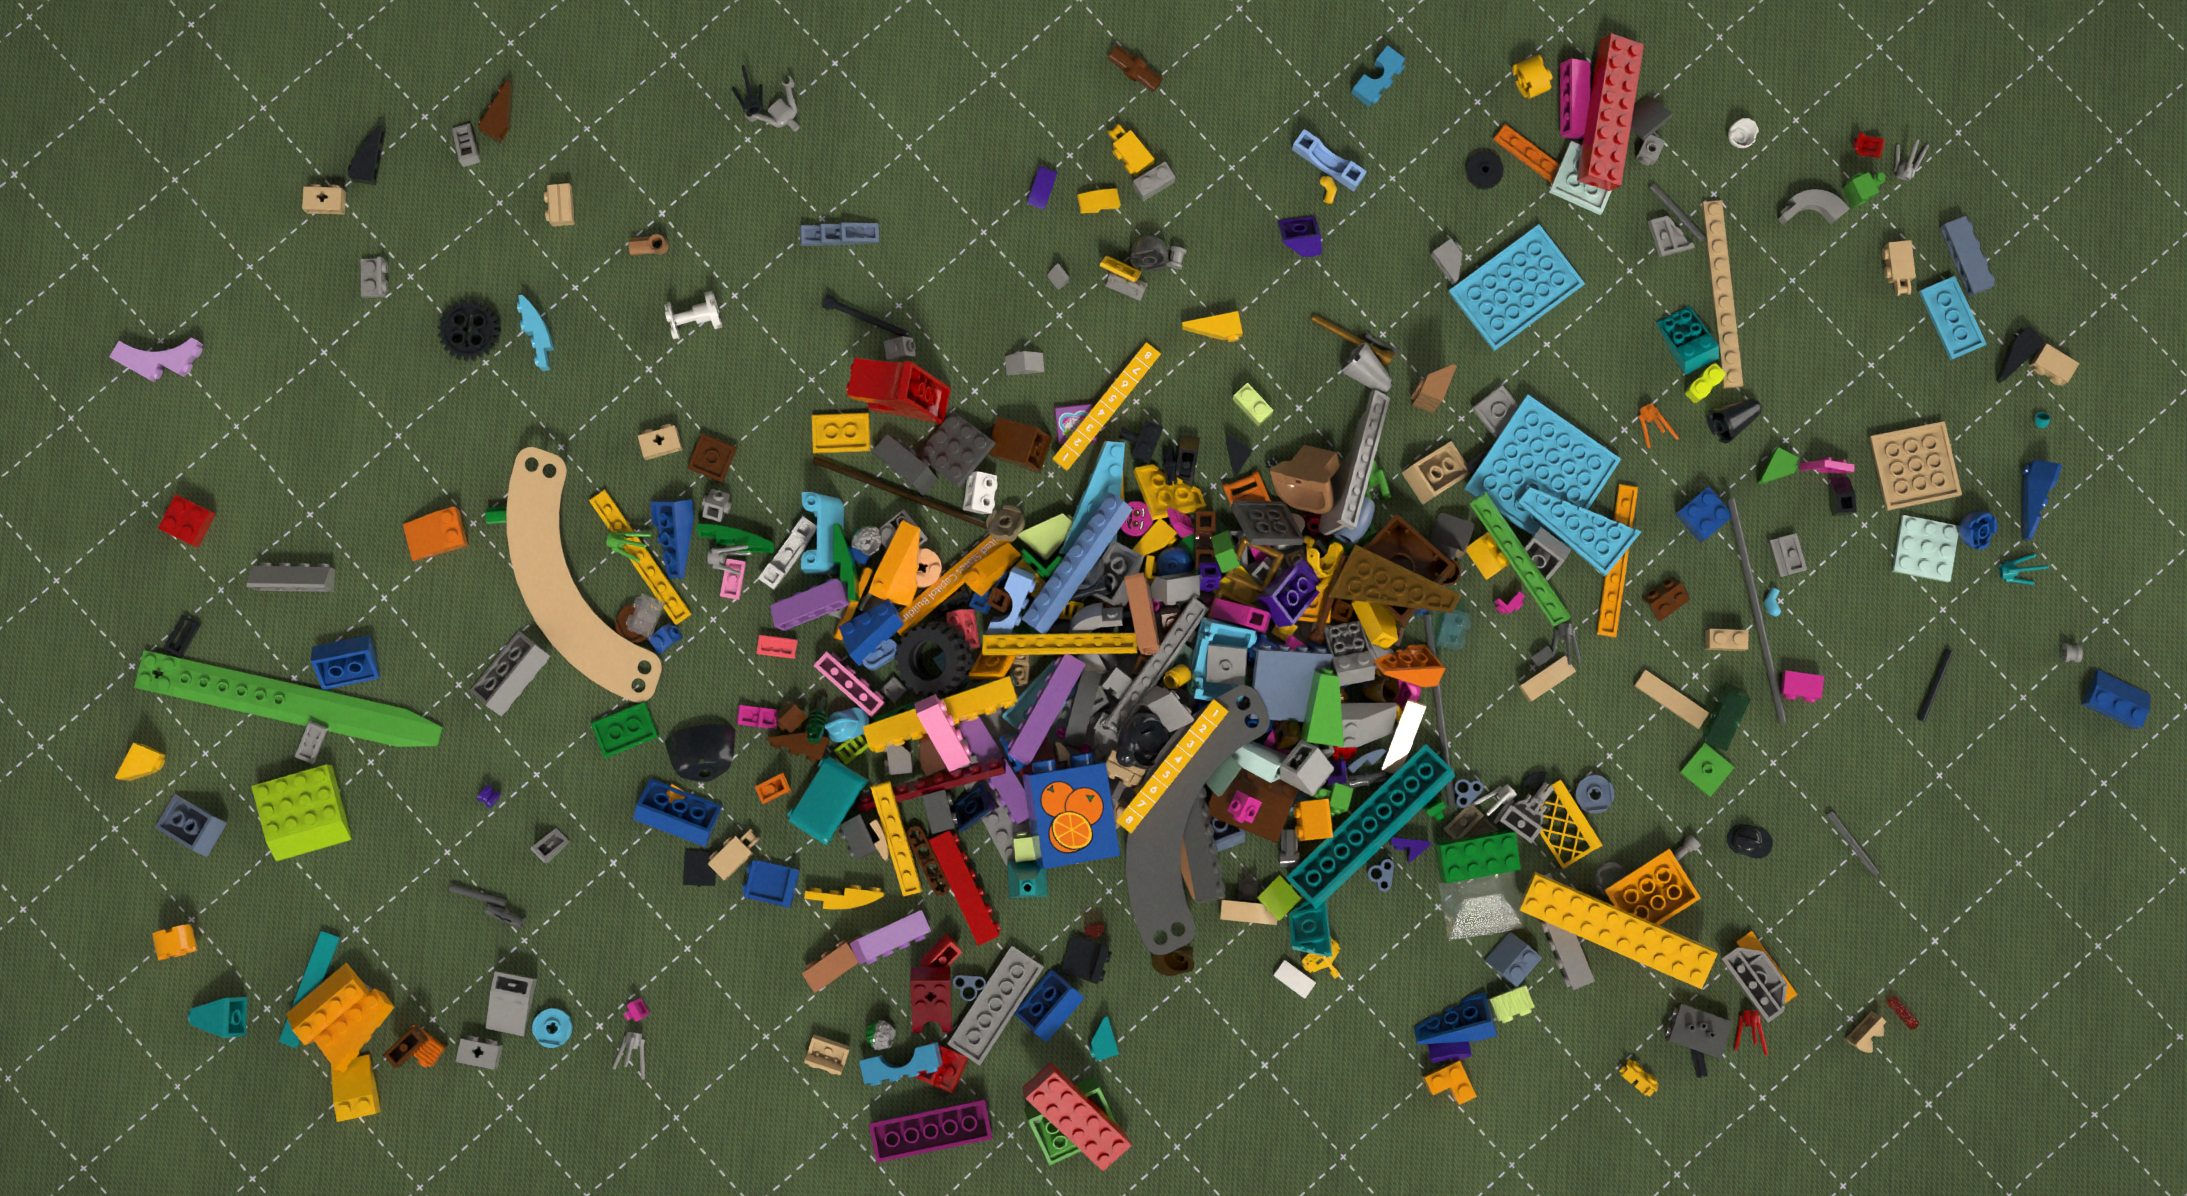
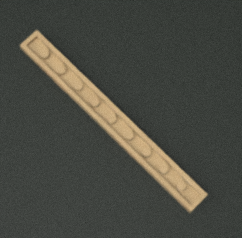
(1722, 294)

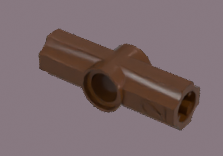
(1135, 68)

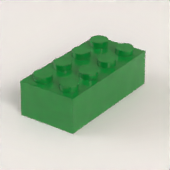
(1477, 856)

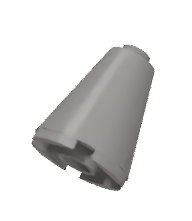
(1366, 369)

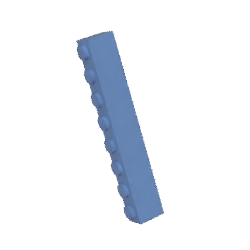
(1077, 563)

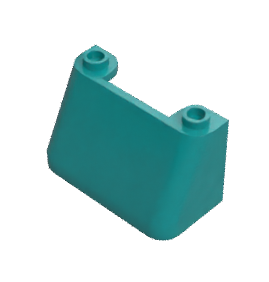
(827, 800)

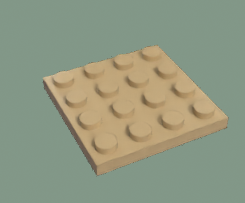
(1915, 466)

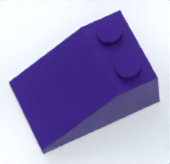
(1290, 594)

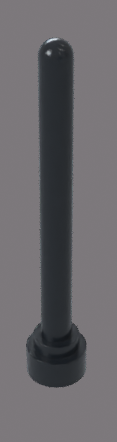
(831, 303)
(1102, 587)

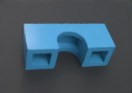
(1369, 89)

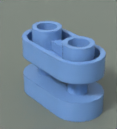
(884, 654)

